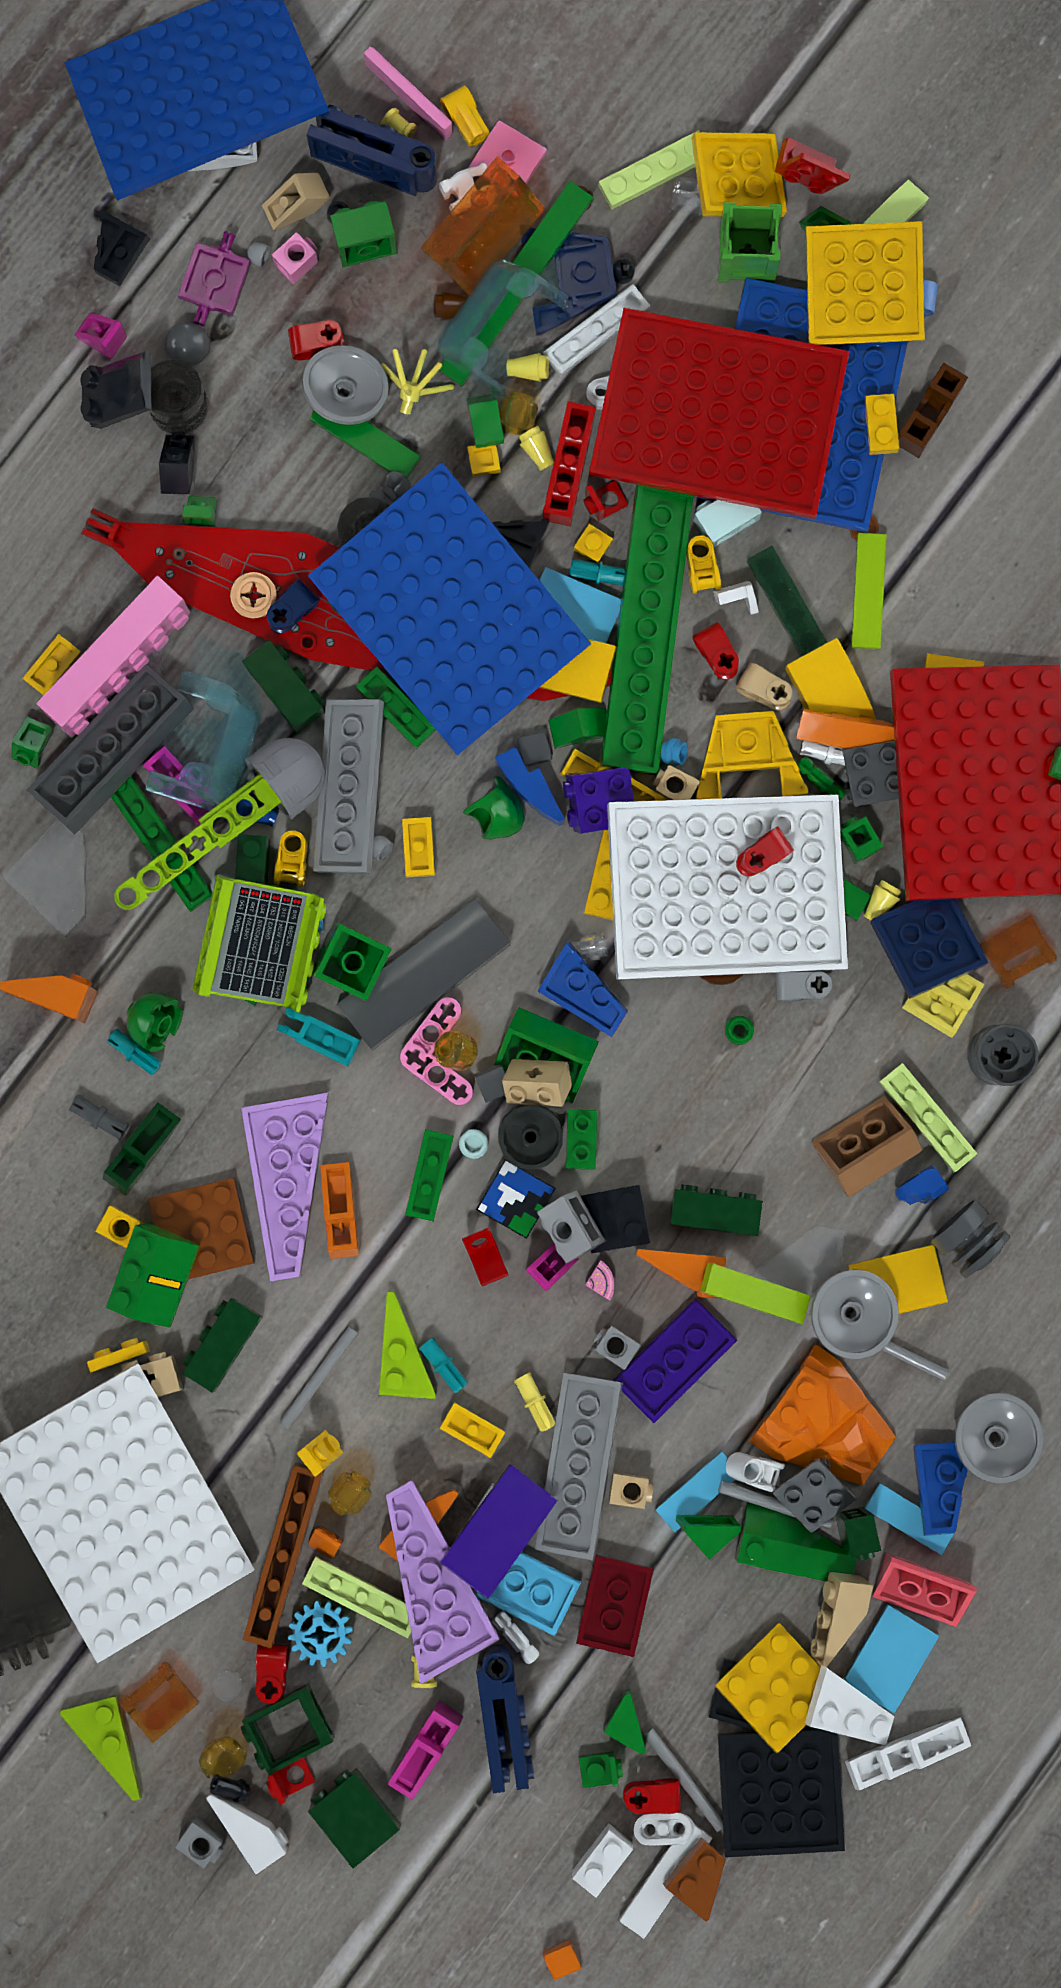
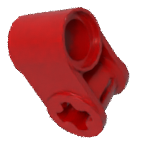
(311, 338)
(714, 647)
(766, 851)
(271, 1666)
(658, 1797)

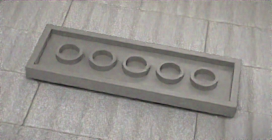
(349, 786)
(579, 1465)

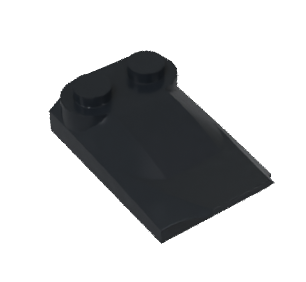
(116, 390)

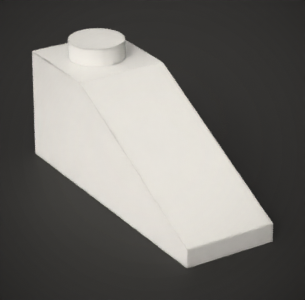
(252, 1833)

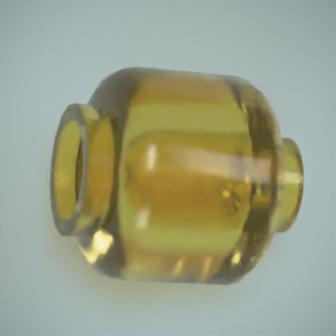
(518, 412)
(456, 1050)
(349, 1493)

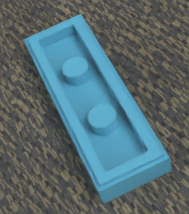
(695, 1492)
(904, 1516)

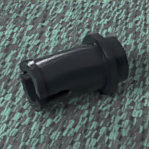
(230, 1788)

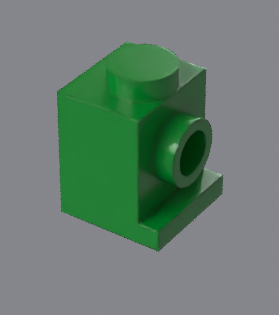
(871, 842)

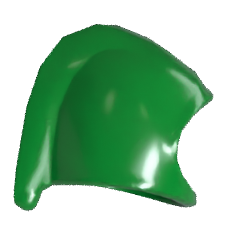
(498, 812)

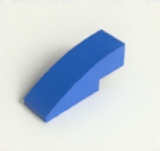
(529, 785)

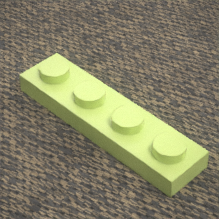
(648, 172)
(928, 1118)
(358, 1596)

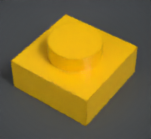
(483, 460)
(593, 544)

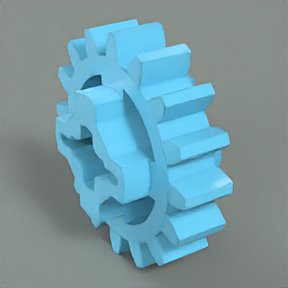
(336, 1630)

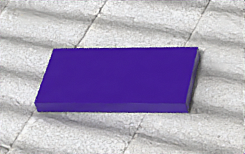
(675, 1360)
(498, 1531)

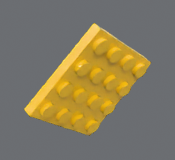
(865, 283)

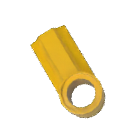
(461, 109)

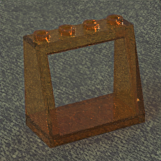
(483, 226)

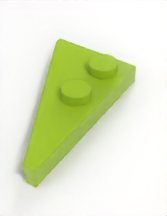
(401, 1365)
(103, 1732)

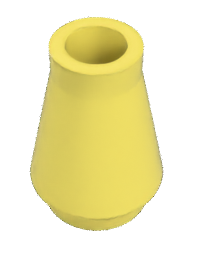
(529, 367)
(537, 447)
(882, 900)

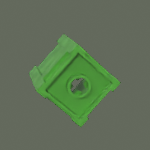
(754, 229)

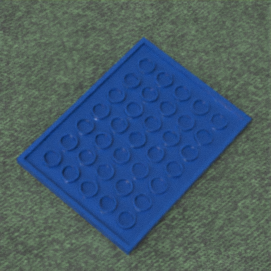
(194, 90)
(870, 370)
(449, 608)

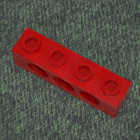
(569, 463)

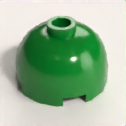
(152, 1020)

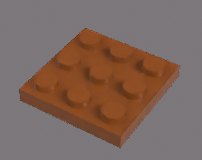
(210, 1218)

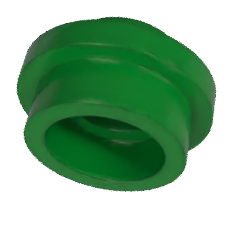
(745, 1023)

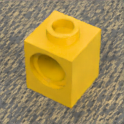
(109, 1221)

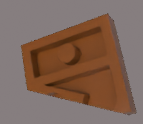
(697, 1878)

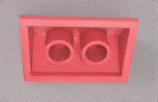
(923, 1590)

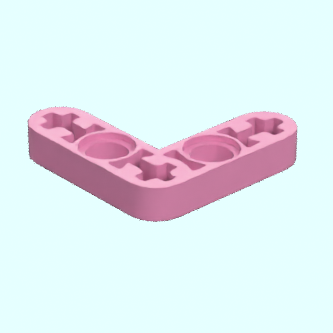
(427, 1049)

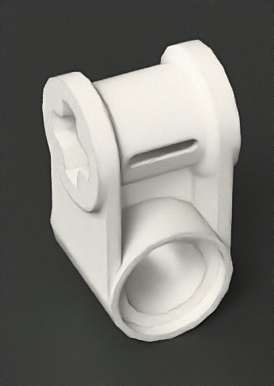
(754, 1471)

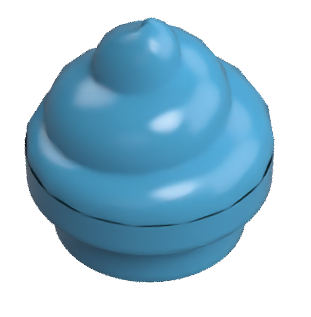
(674, 752)

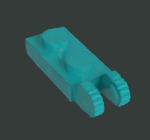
(322, 1038)

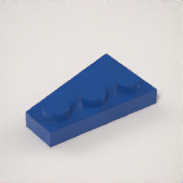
(582, 991)
(939, 1486)

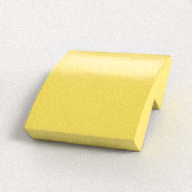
(946, 1005)

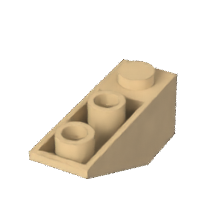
(842, 1611)

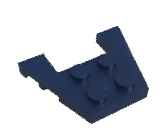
(583, 275)

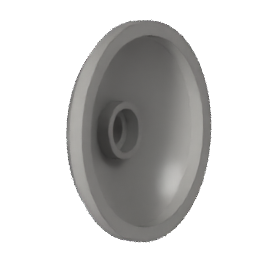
(347, 372)
(872, 1319)
(1017, 1443)

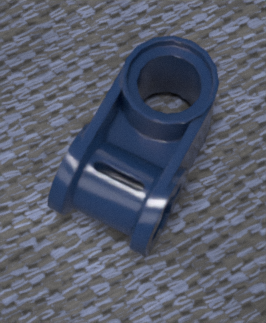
(295, 604)

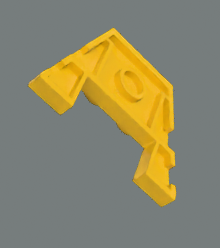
(748, 744)

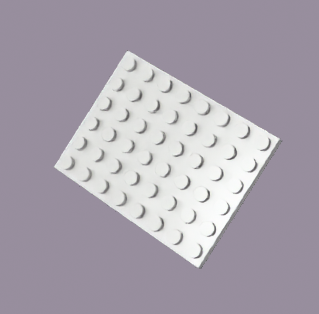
(691, 910)
(118, 1513)

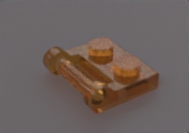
(1014, 942)
(166, 1709)

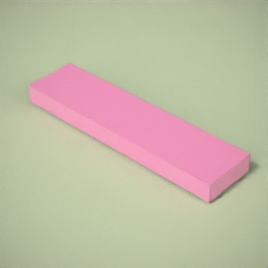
(408, 93)

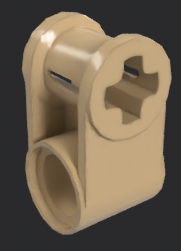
(761, 685)

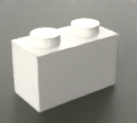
(602, 1860)

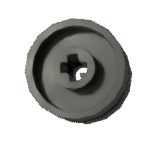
(547, 1138)

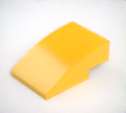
(829, 682)

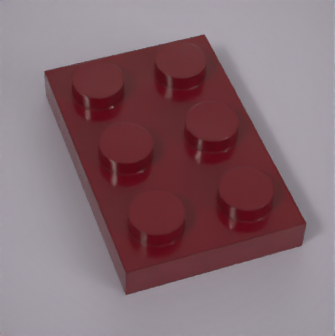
(614, 1605)

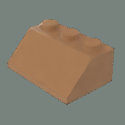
(867, 1146)

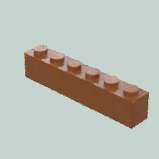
(283, 1556)

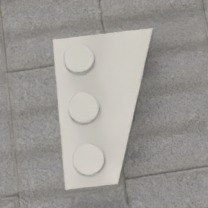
(847, 1711)

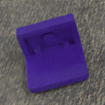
(590, 795)

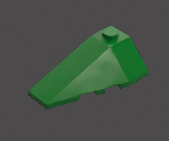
(786, 1546)

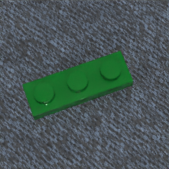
(397, 708)
(429, 1175)

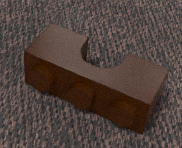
(931, 410)

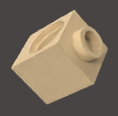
(688, 783)
(620, 1480)

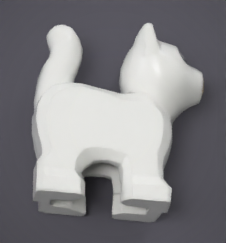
(460, 183)

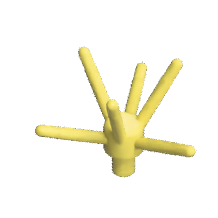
(411, 390)

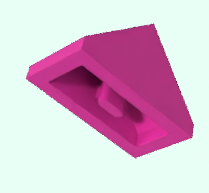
(102, 334)
(549, 1268)

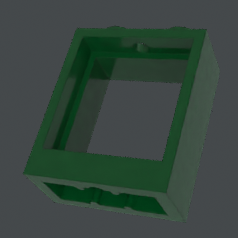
(315, 1716)

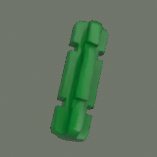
(819, 778)

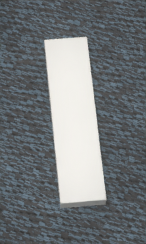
(593, 331)
(652, 1895)

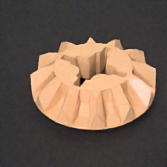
(244, 586)

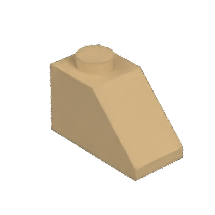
(295, 199)

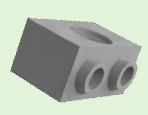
(584, 1231)

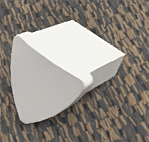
(738, 592)

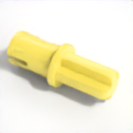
(535, 1402)

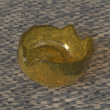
(222, 1757)

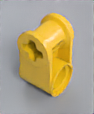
(702, 571)
(291, 861)

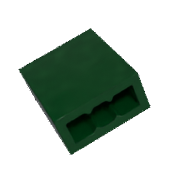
(353, 1817)

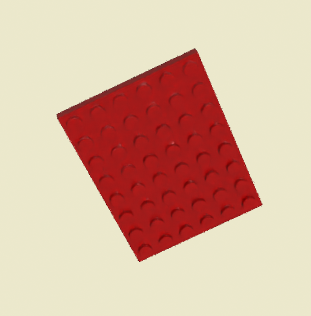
(719, 413)
(977, 780)

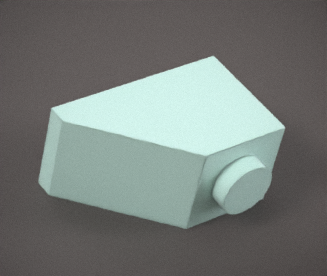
(724, 519)

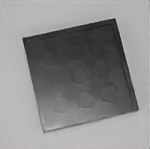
(782, 1798)

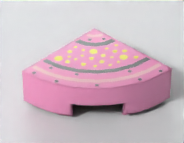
(602, 1281)

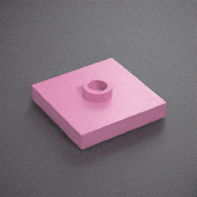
(513, 148)

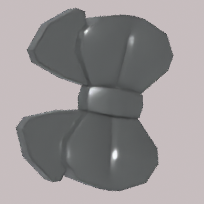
(396, 486)

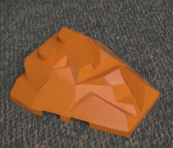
(826, 1418)

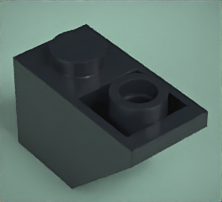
(176, 464)

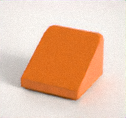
(325, 1542)
(561, 1959)

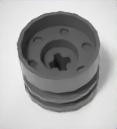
(1019, 1051)
(970, 1238)

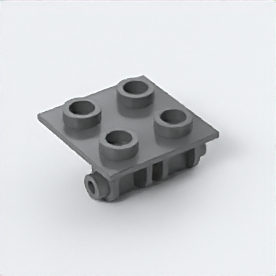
(871, 773)
(814, 1494)

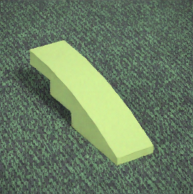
(900, 205)

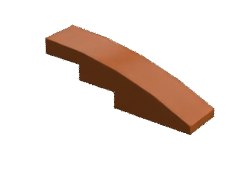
(843, 730)

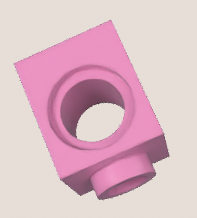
(295, 269)

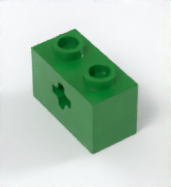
(581, 1139)

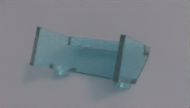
(459, 341)
(213, 783)

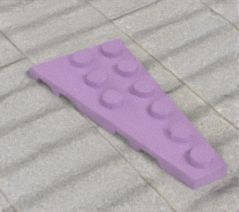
(284, 1161)
(440, 1607)

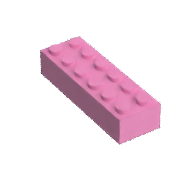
(115, 657)

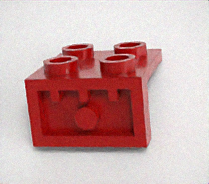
(809, 167)

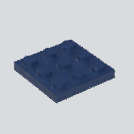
(928, 944)

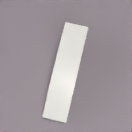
(908, 1753)

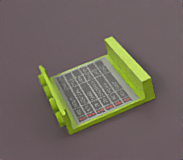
(259, 943)

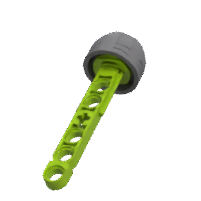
(285, 776)

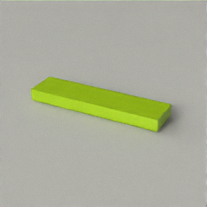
(868, 591)
(755, 1293)

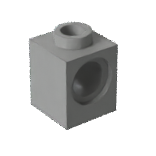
(629, 1349)
(187, 1845)

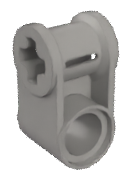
(797, 987)

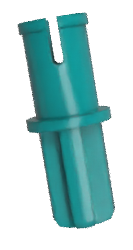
(597, 572)
(134, 1052)
(443, 1365)

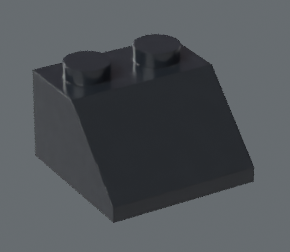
(618, 1217)

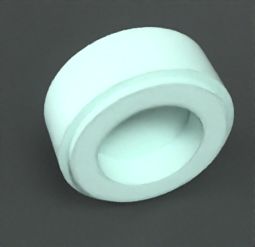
(473, 1144)

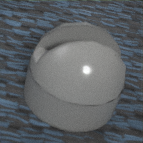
(258, 254)
(381, 847)

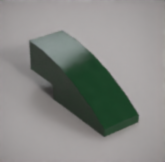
(141, 1149)

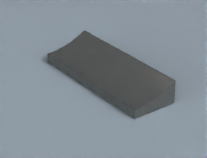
(110, 749)
(425, 974)

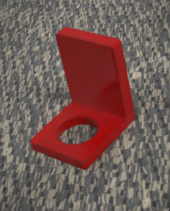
(593, 500)
(485, 1257)
(281, 1787)

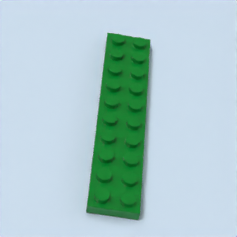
(646, 630)

